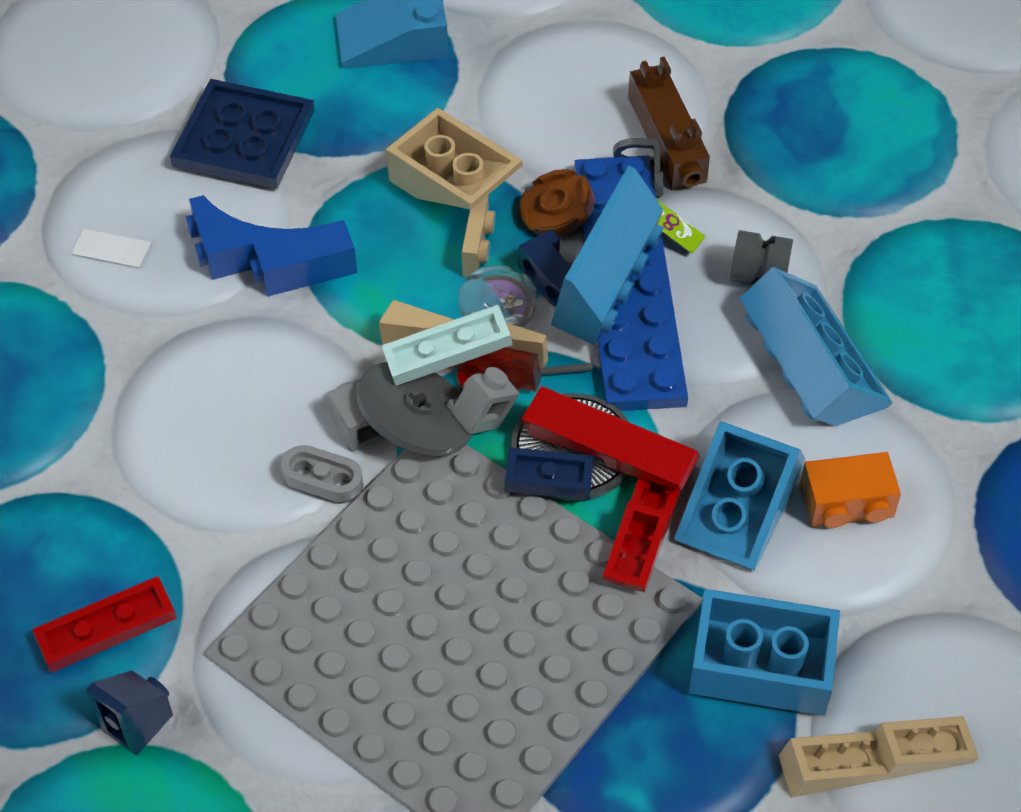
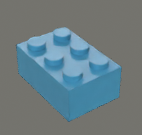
(765, 652)

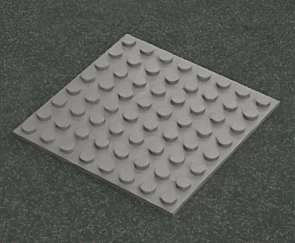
(452, 636)

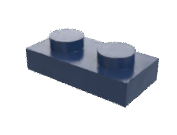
(549, 473)

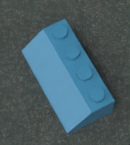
(609, 260)
(813, 349)

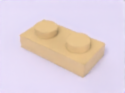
(475, 247)

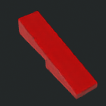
(616, 441)
(641, 535)

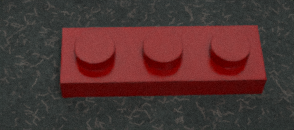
(104, 624)

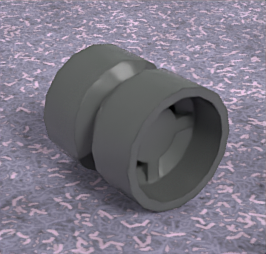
(756, 256)

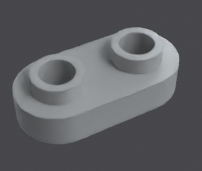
(324, 473)

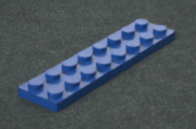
(642, 351)

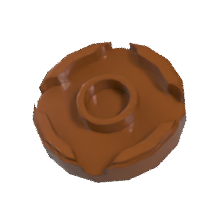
(557, 202)

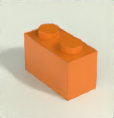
(849, 490)

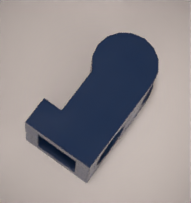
(544, 264)

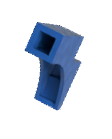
(275, 256)

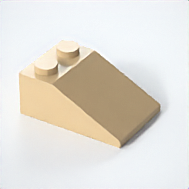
(448, 162)

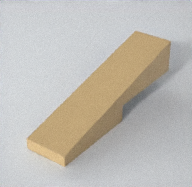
(405, 320)
(867, 757)

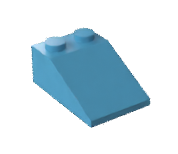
(392, 32)
(739, 495)

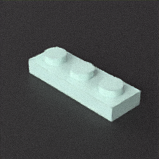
(447, 345)

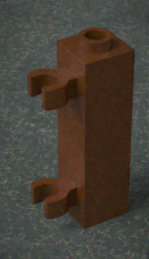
(668, 121)

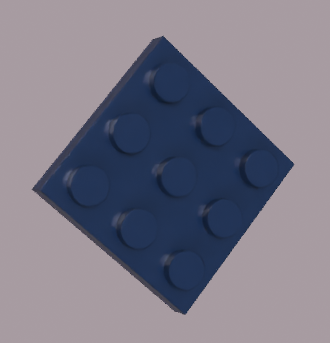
(243, 133)

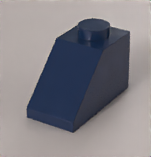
(130, 708)

